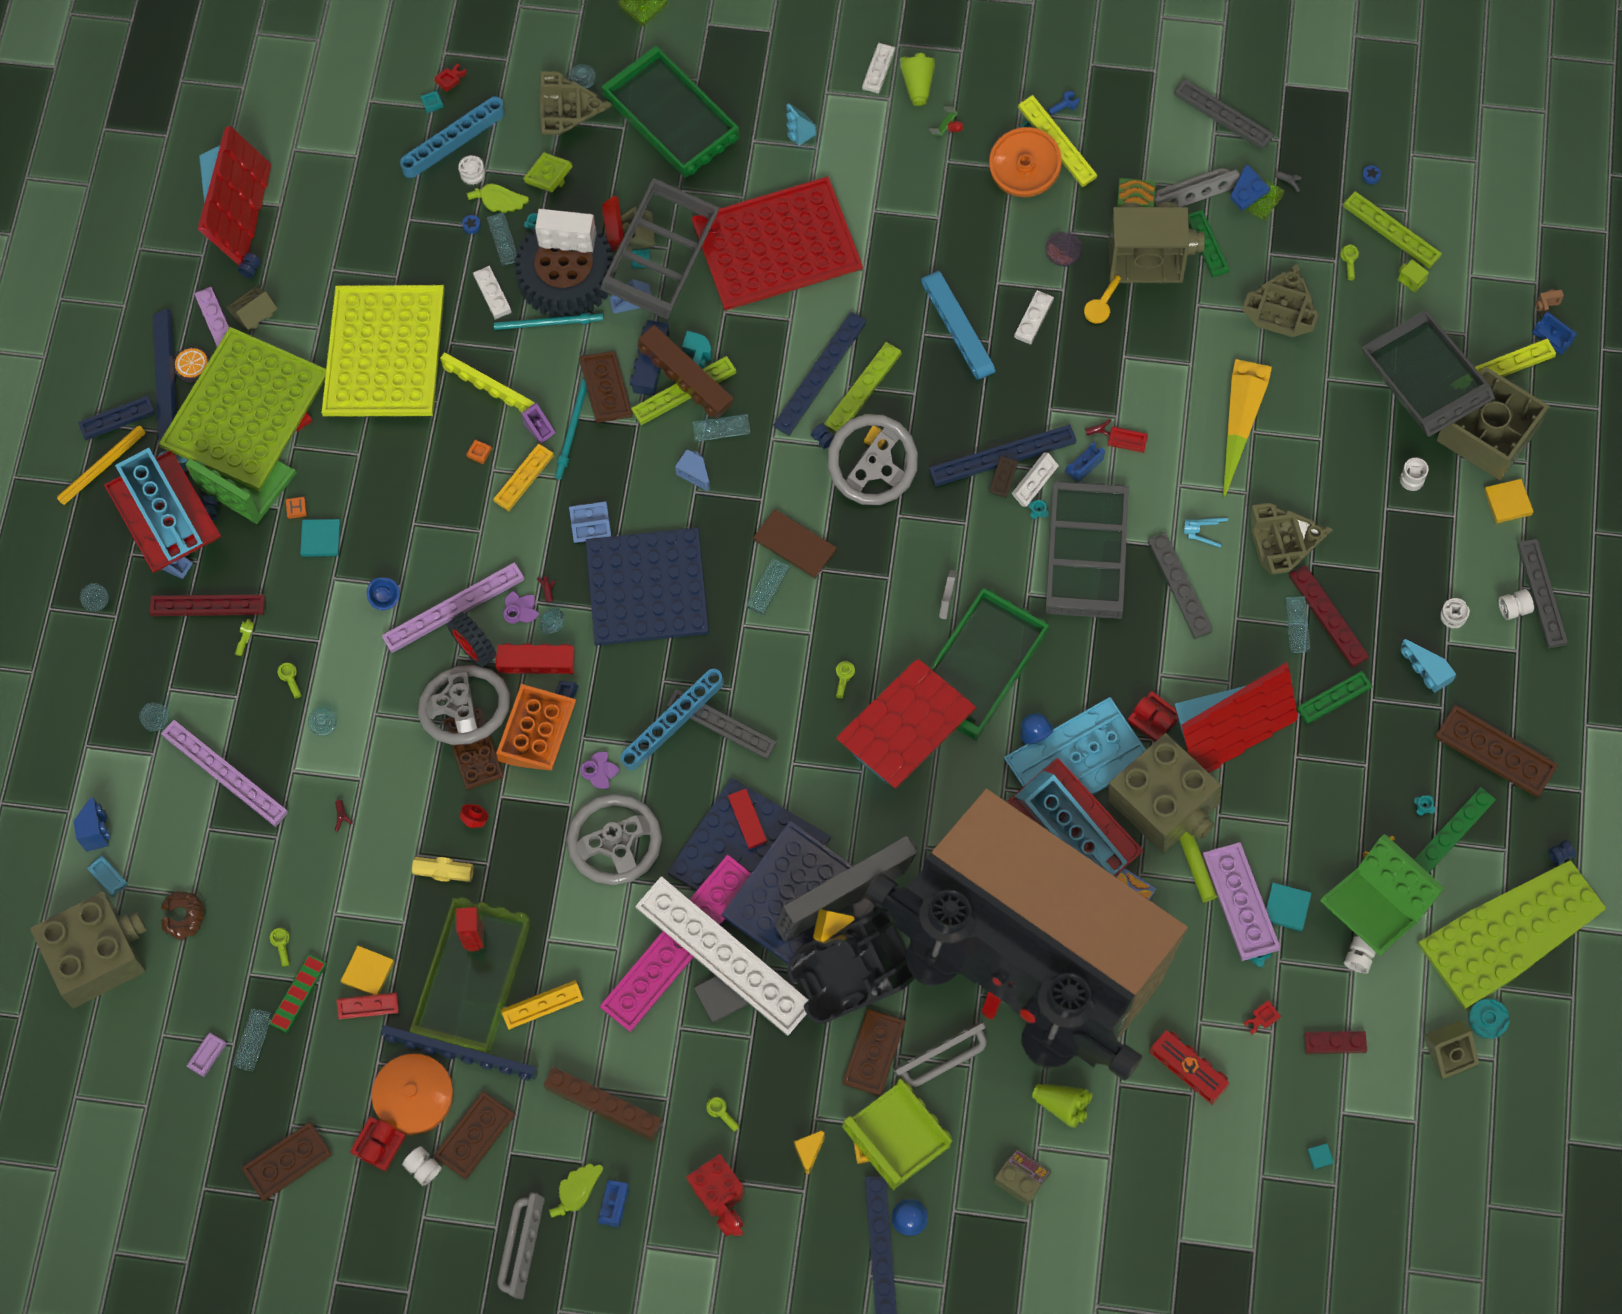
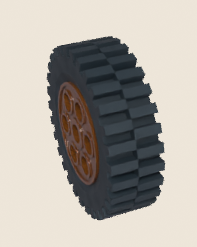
(562, 295)

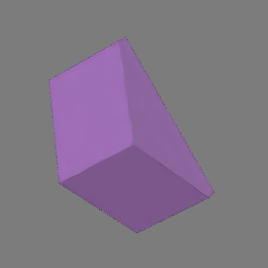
(537, 423)

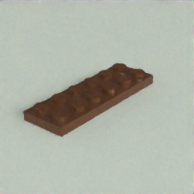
(1496, 751)

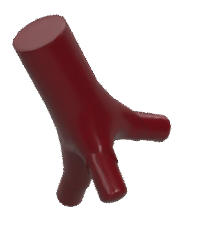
(1098, 429)
(547, 588)
(341, 815)

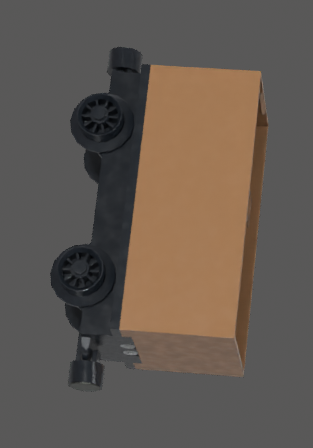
(1036, 932)

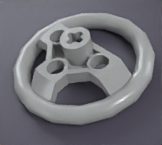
(898, 479)
(460, 701)
(626, 867)

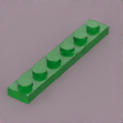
(1454, 830)

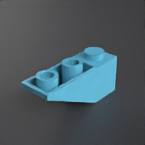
(799, 125)
(1432, 668)

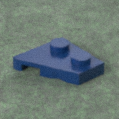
(1248, 189)

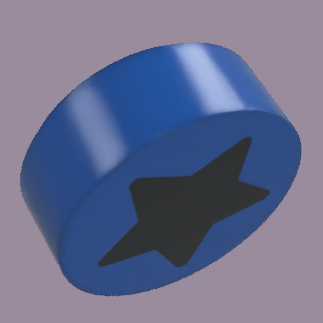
(1371, 174)
(471, 224)

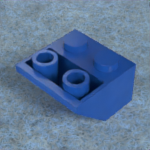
(91, 827)

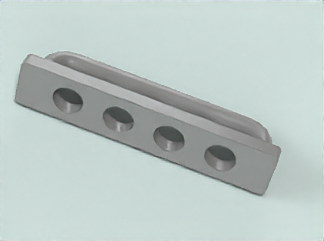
(1196, 185)
(975, 1029)
(526, 1245)

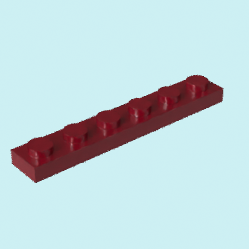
(207, 605)
(1328, 616)

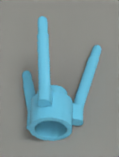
(1193, 526)

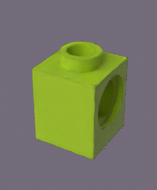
(1412, 275)

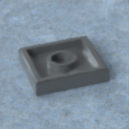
(719, 999)

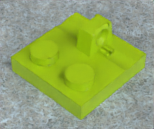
(548, 172)

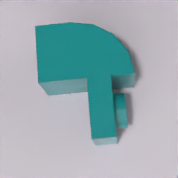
(698, 348)

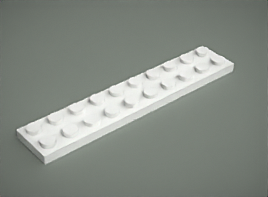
(723, 955)

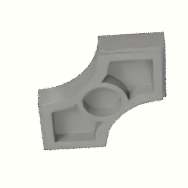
(946, 600)

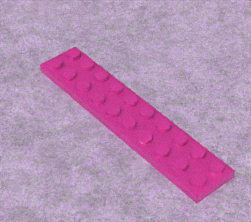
(665, 957)

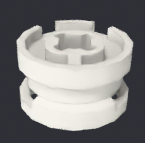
(472, 170)
(1454, 612)

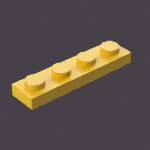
(523, 477)
(542, 1004)

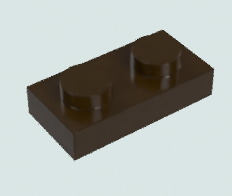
(1003, 477)

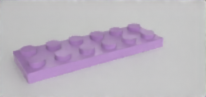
(1241, 901)

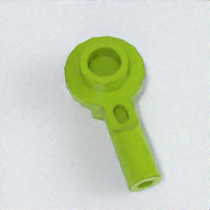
(1349, 255)
(246, 629)
(845, 671)
(288, 672)
(279, 938)
(717, 1108)

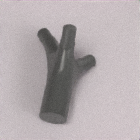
(1289, 178)

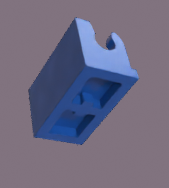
(1558, 334)
(1085, 462)
(613, 1203)

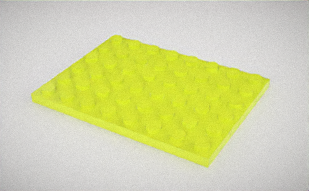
(383, 350)

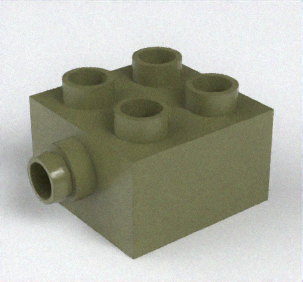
(1151, 243)
(1498, 430)
(1166, 794)
(90, 948)

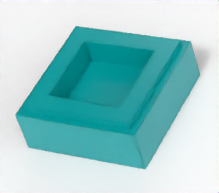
(431, 101)
(645, 253)
(1320, 1156)

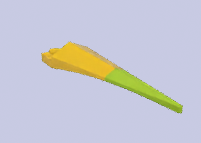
(1246, 394)

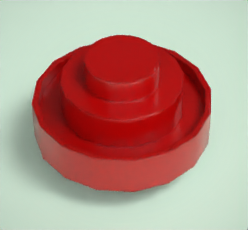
(473, 815)

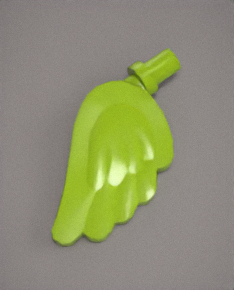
(499, 198)
(576, 1189)

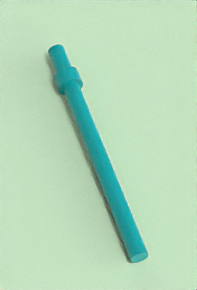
(584, 318)
(563, 459)

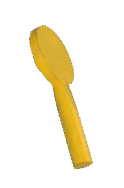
(1098, 310)

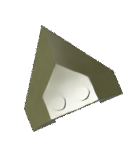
(565, 103)
(1282, 305)
(1283, 537)

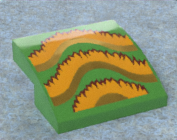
(1136, 191)

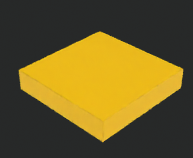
(1508, 501)
(367, 971)

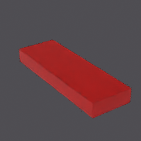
(613, 222)
(747, 819)
(367, 1005)

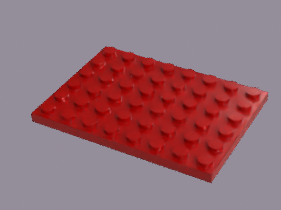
(778, 243)

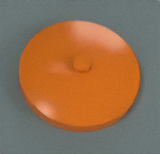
(1025, 162)
(412, 1093)

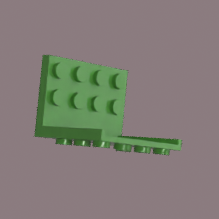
(238, 496)
(1383, 896)

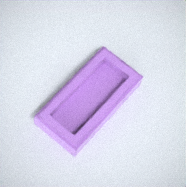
(206, 1054)

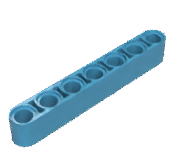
(458, 131)
(958, 325)
(674, 710)

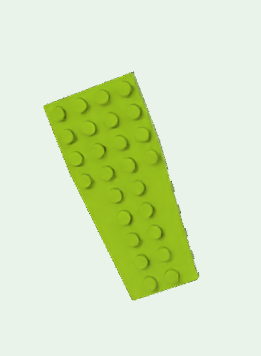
(1510, 933)

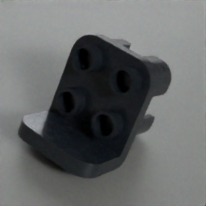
(851, 967)

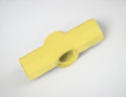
(442, 869)

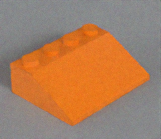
(535, 728)

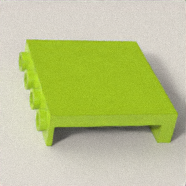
(898, 1134)

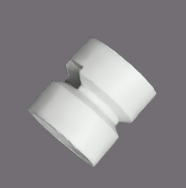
(1414, 474)
(1516, 604)
(1360, 956)
(420, 1164)

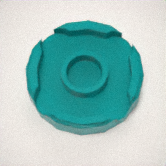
(1489, 1018)

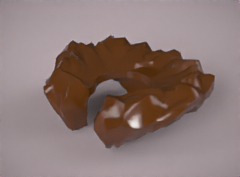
(194, 918)

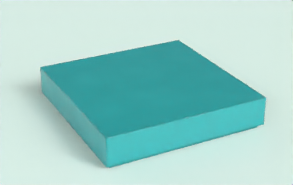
(320, 537)
(1288, 906)

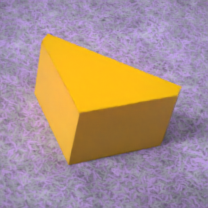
(830, 923)
(808, 1149)

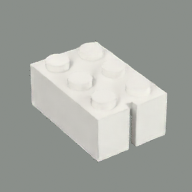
(565, 230)

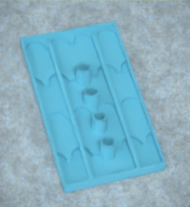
(1090, 745)

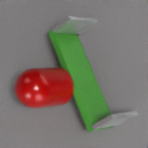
(953, 126)

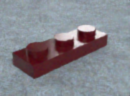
(1335, 1042)

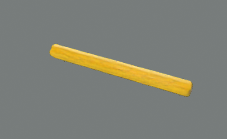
(101, 465)

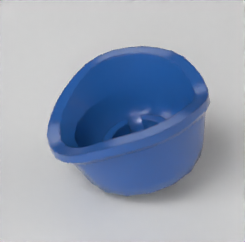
(383, 593)
(1035, 728)
(909, 1217)

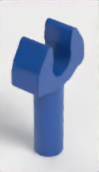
(1065, 103)

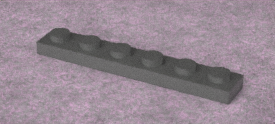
(1223, 114)
(1180, 586)
(1542, 593)
(729, 728)

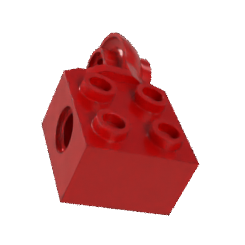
(719, 1191)

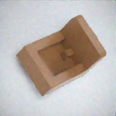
(1548, 299)

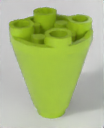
(918, 77)
(1064, 1102)

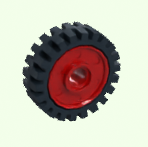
(471, 639)

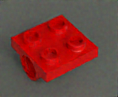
(1153, 716)
(378, 1143)

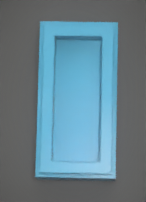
(107, 876)

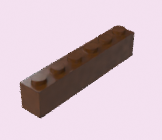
(685, 372)
(603, 1104)

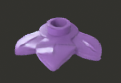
(521, 606)
(602, 770)

